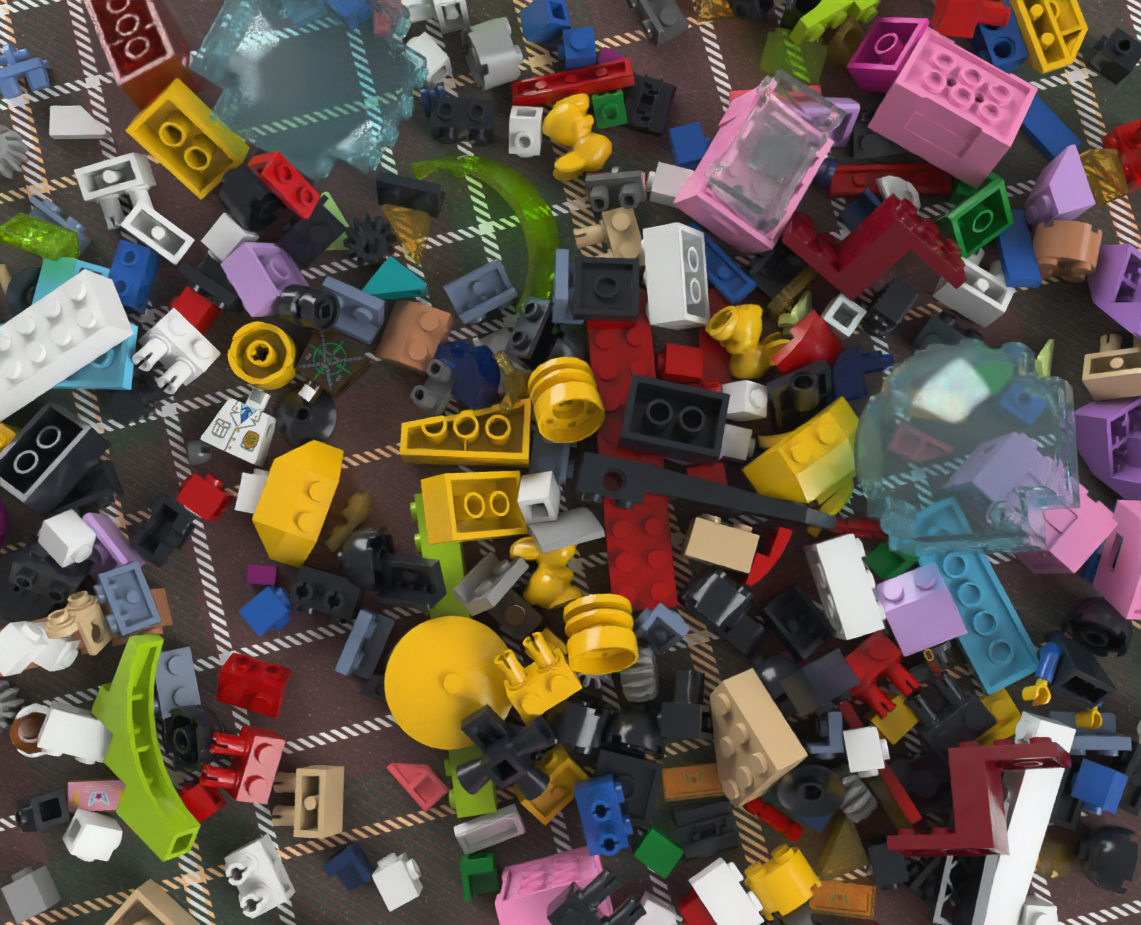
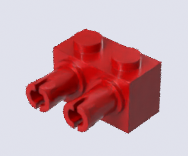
(961, 16)
(1128, 145)
(875, 660)
(253, 764)

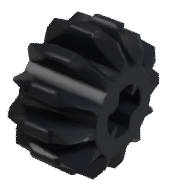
(375, 230)

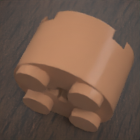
(1066, 249)

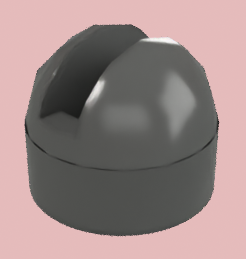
(196, 452)

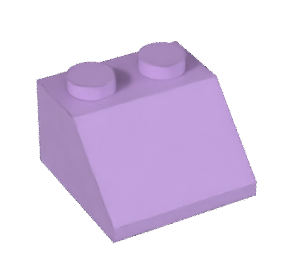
(1059, 191)
(260, 275)
(920, 609)

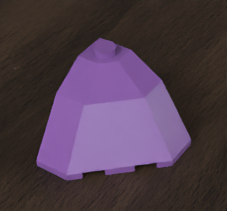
(1117, 285)
(1111, 443)

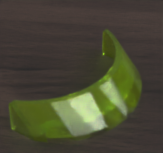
(529, 207)

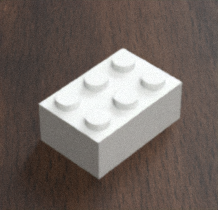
(675, 276)
(845, 586)

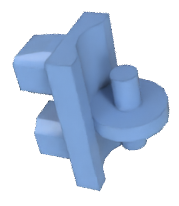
(33, 69)

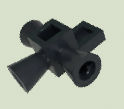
(505, 753)

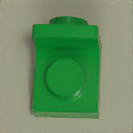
(609, 108)

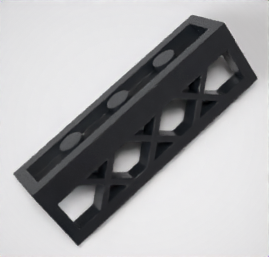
(972, 888)

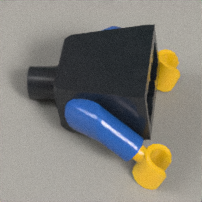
(1072, 673)

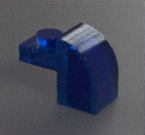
(849, 372)
(476, 375)

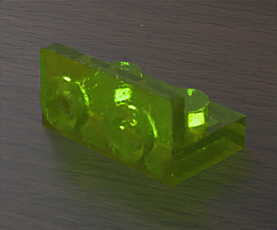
(799, 61)
(40, 237)

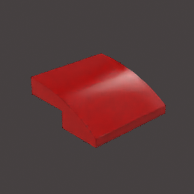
(810, 344)
(772, 549)

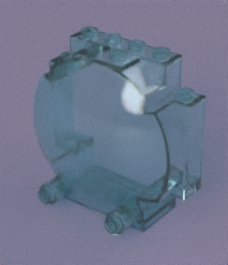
(313, 78)
(967, 451)

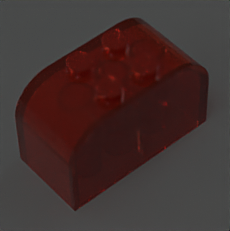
(142, 47)

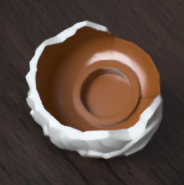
(26, 729)

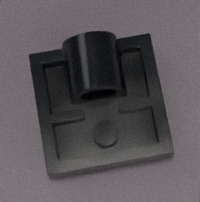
(799, 396)

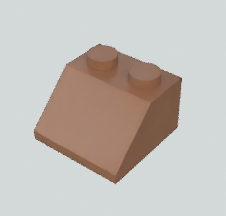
(414, 335)

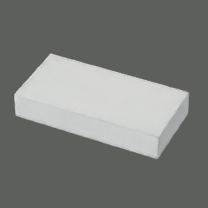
(489, 829)

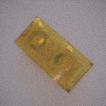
(356, 513)

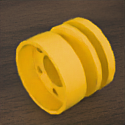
(565, 400)
(600, 634)

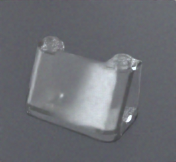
(772, 150)

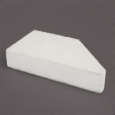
(74, 123)

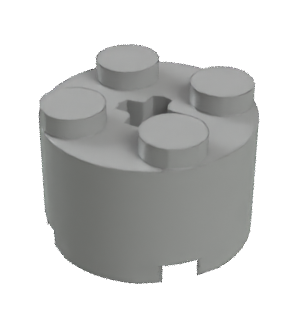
(491, 53)

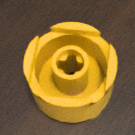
(247, 356)
(782, 881)

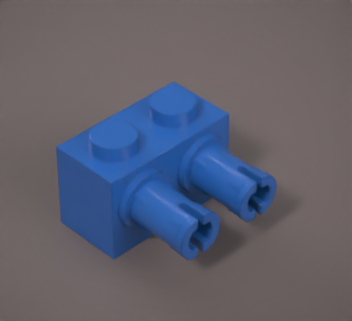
(601, 814)

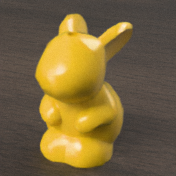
(572, 127)
(739, 332)
(551, 581)

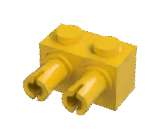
(540, 683)

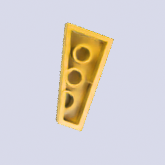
(471, 438)

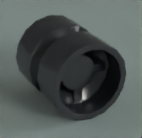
(309, 307)

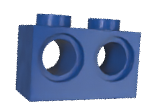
(1003, 40)
(134, 275)

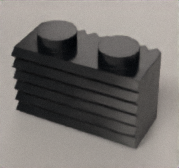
(888, 308)

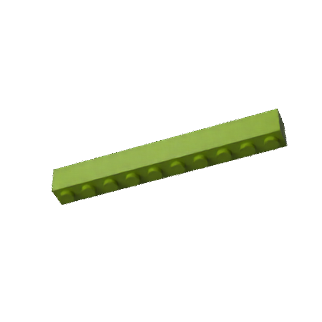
(454, 571)

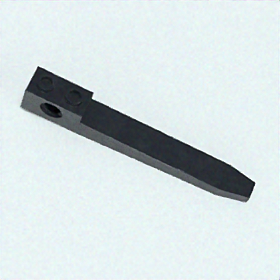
(641, 479)

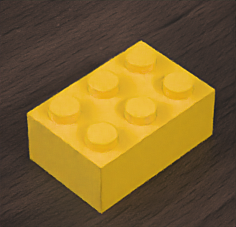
(185, 140)
(472, 506)

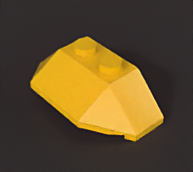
(1050, 31)
(808, 457)
(297, 501)

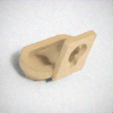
(78, 615)

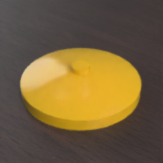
(443, 676)

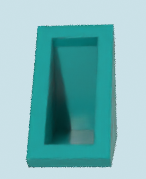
(395, 282)

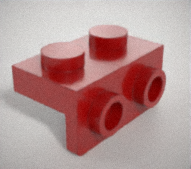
(285, 182)
(252, 684)

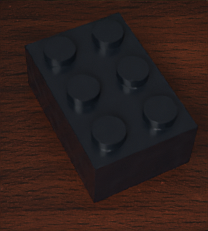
(673, 420)
(49, 457)

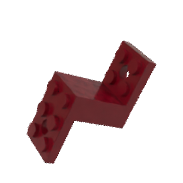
(874, 247)
(979, 798)

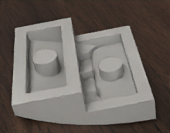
(569, 529)

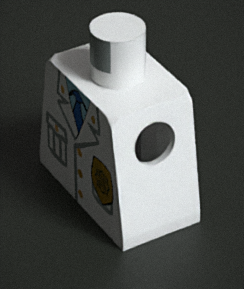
(243, 428)

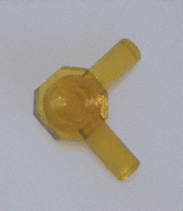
(515, 384)

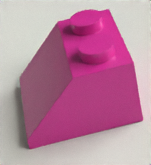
(885, 51)

